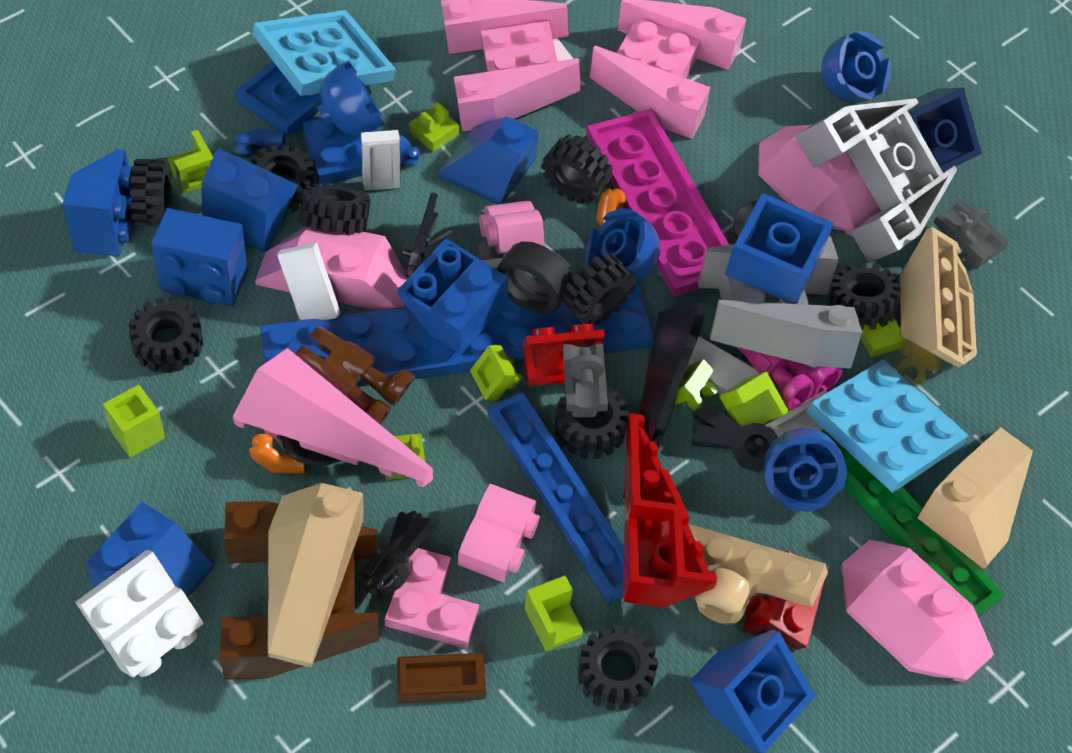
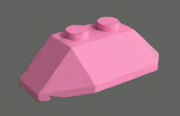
(828, 190)
(358, 265)
(913, 612)

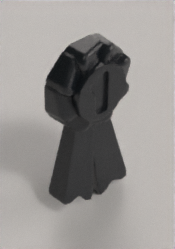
(422, 246)
(746, 442)
(392, 566)

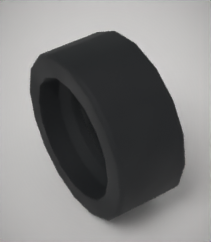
(545, 267)

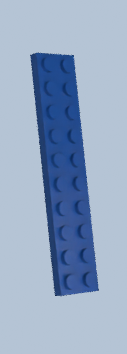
(403, 343)

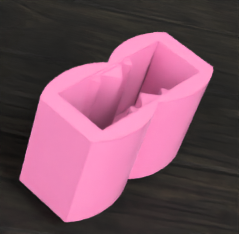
(511, 224)
(497, 533)

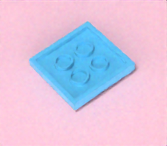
(316, 44)
(887, 425)

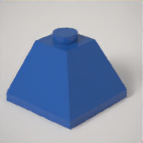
(492, 159)
(754, 689)

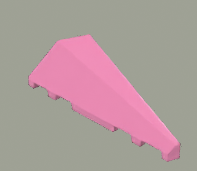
(301, 405)

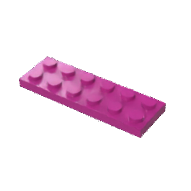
(661, 192)

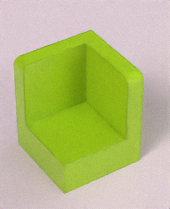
(191, 166)
(754, 401)
(134, 420)
(552, 614)

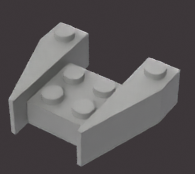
(892, 165)
(775, 327)

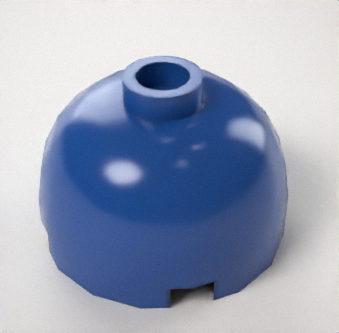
(856, 68)
(348, 102)
(629, 239)
(804, 469)

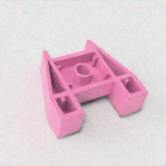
(659, 55)
(517, 56)

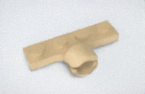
(751, 569)

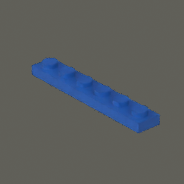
(562, 493)

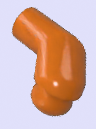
(608, 202)
(270, 459)

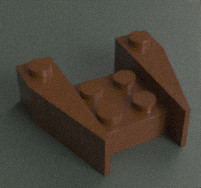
(246, 638)

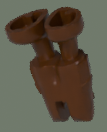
(348, 365)

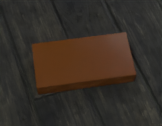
(441, 677)

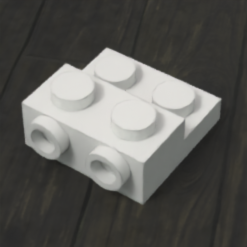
(140, 615)

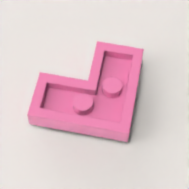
(426, 612)

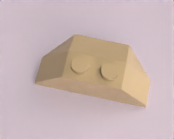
(938, 300)

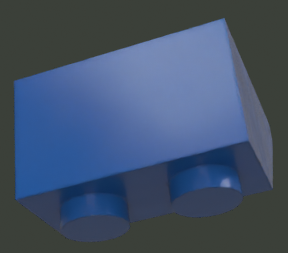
(247, 196)
(151, 531)

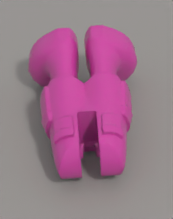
(801, 384)

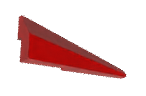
(659, 549)

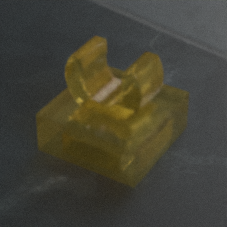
(919, 358)

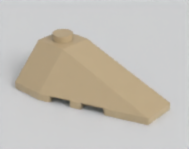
(980, 498)
(306, 565)

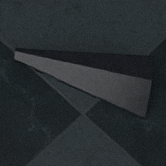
(670, 354)

